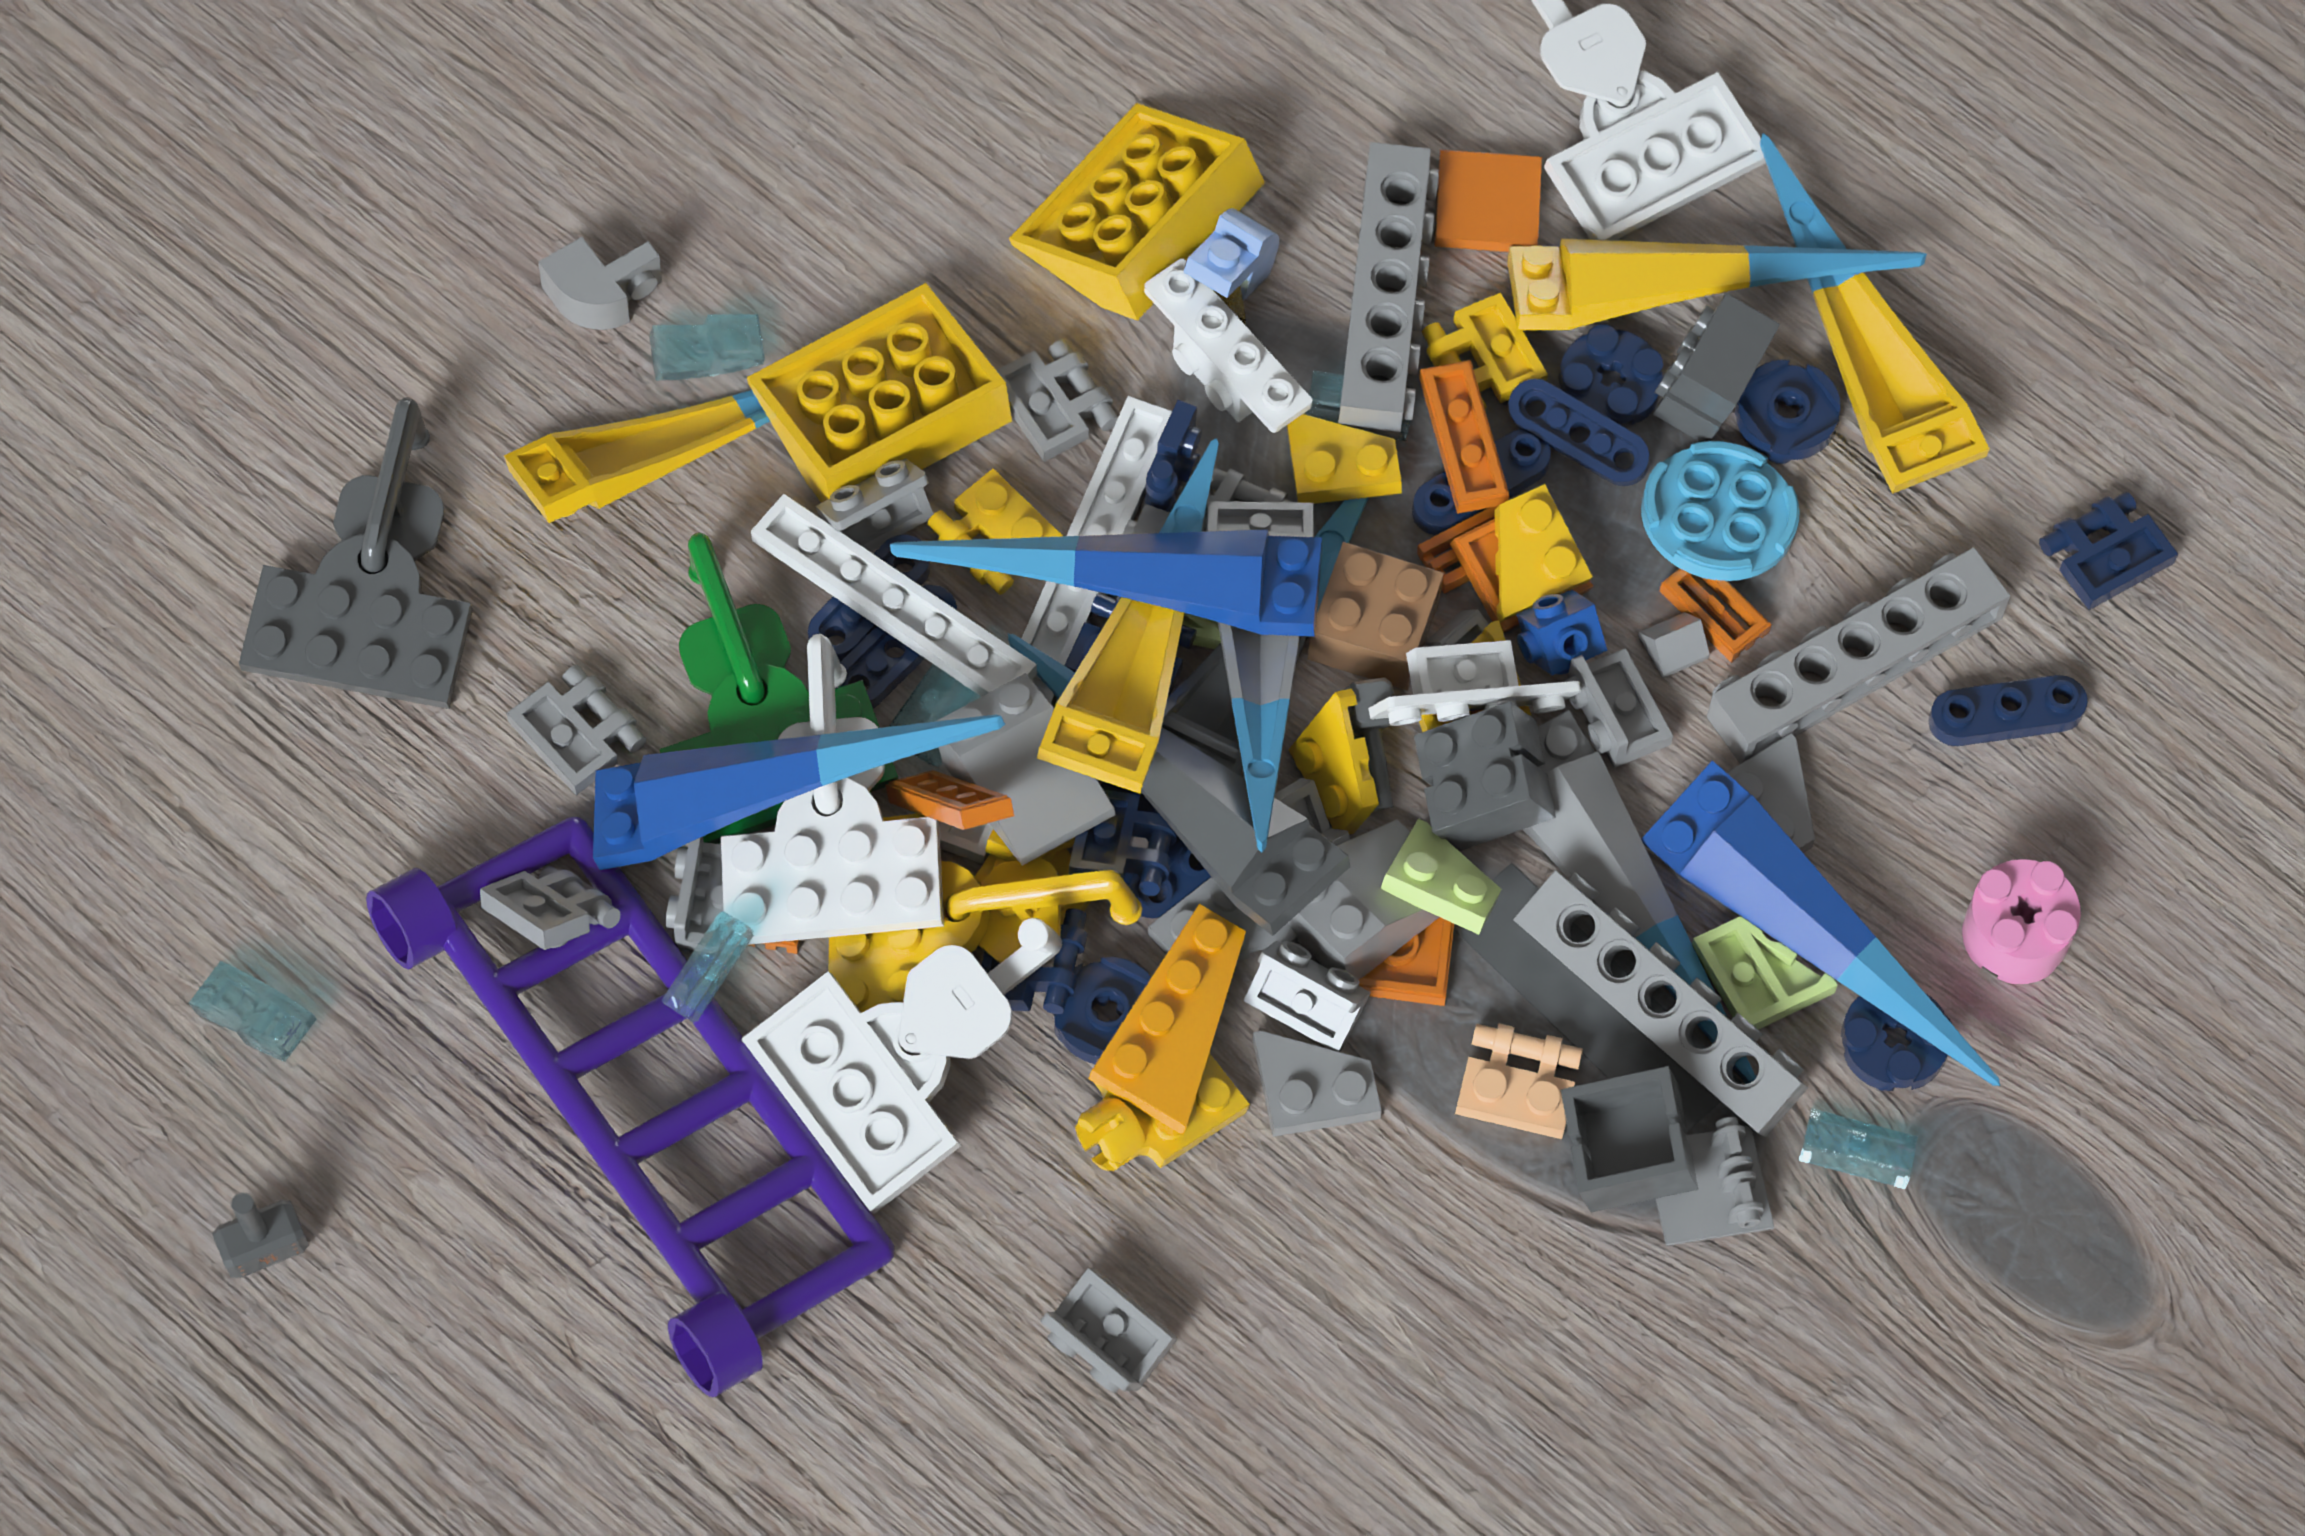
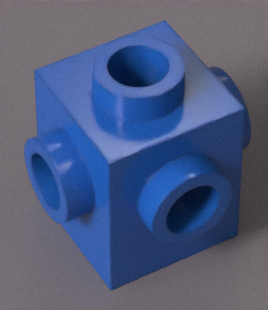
(1559, 631)

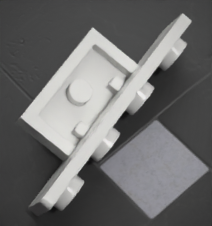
(1224, 352)
(1466, 679)

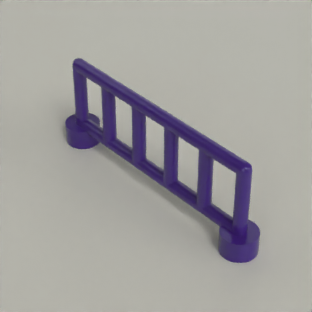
(715, 1335)

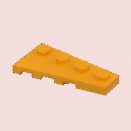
(1169, 1031)

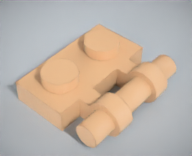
(1517, 1095)

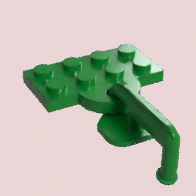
(742, 665)

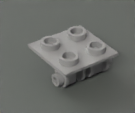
(1729, 1185)

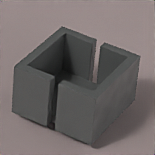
(1713, 367)
(1478, 781)
(1634, 1138)

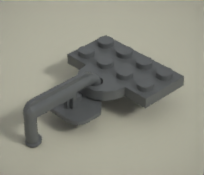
(367, 624)

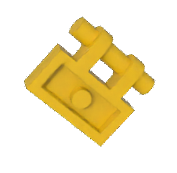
(1495, 342)
(996, 513)

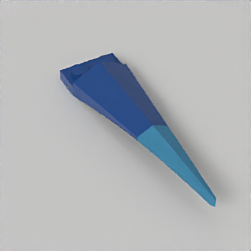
(1217, 575)
(690, 793)
(1744, 860)

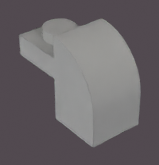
(596, 293)

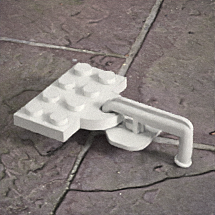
(1642, 155)
(832, 855)
(859, 1085)

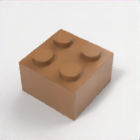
(1374, 614)

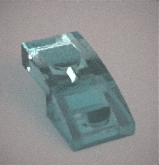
(716, 348)
(252, 1010)

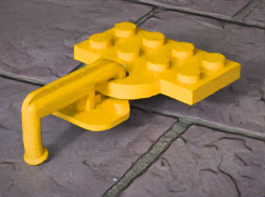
(985, 915)

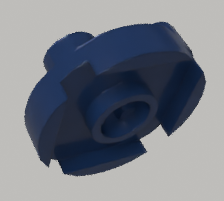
(1615, 351)
(1782, 437)
(1097, 984)
(1876, 1061)

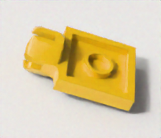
(1129, 1132)

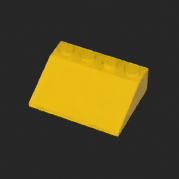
(1138, 206)
(882, 393)

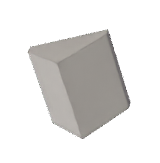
(1675, 643)

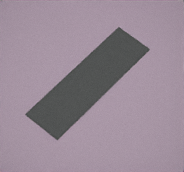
(1570, 1003)

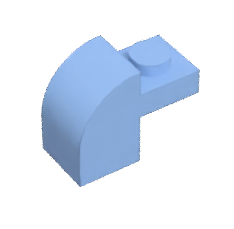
(1234, 255)

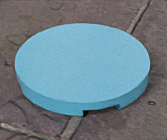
(1720, 511)

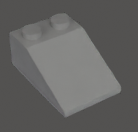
(1046, 799)
(1354, 920)

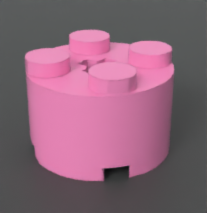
(2021, 920)

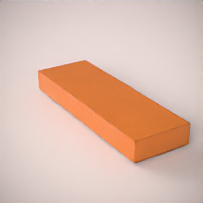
(1464, 436)

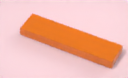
(949, 799)

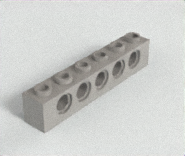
(1391, 175)
(1961, 580)
(1549, 921)

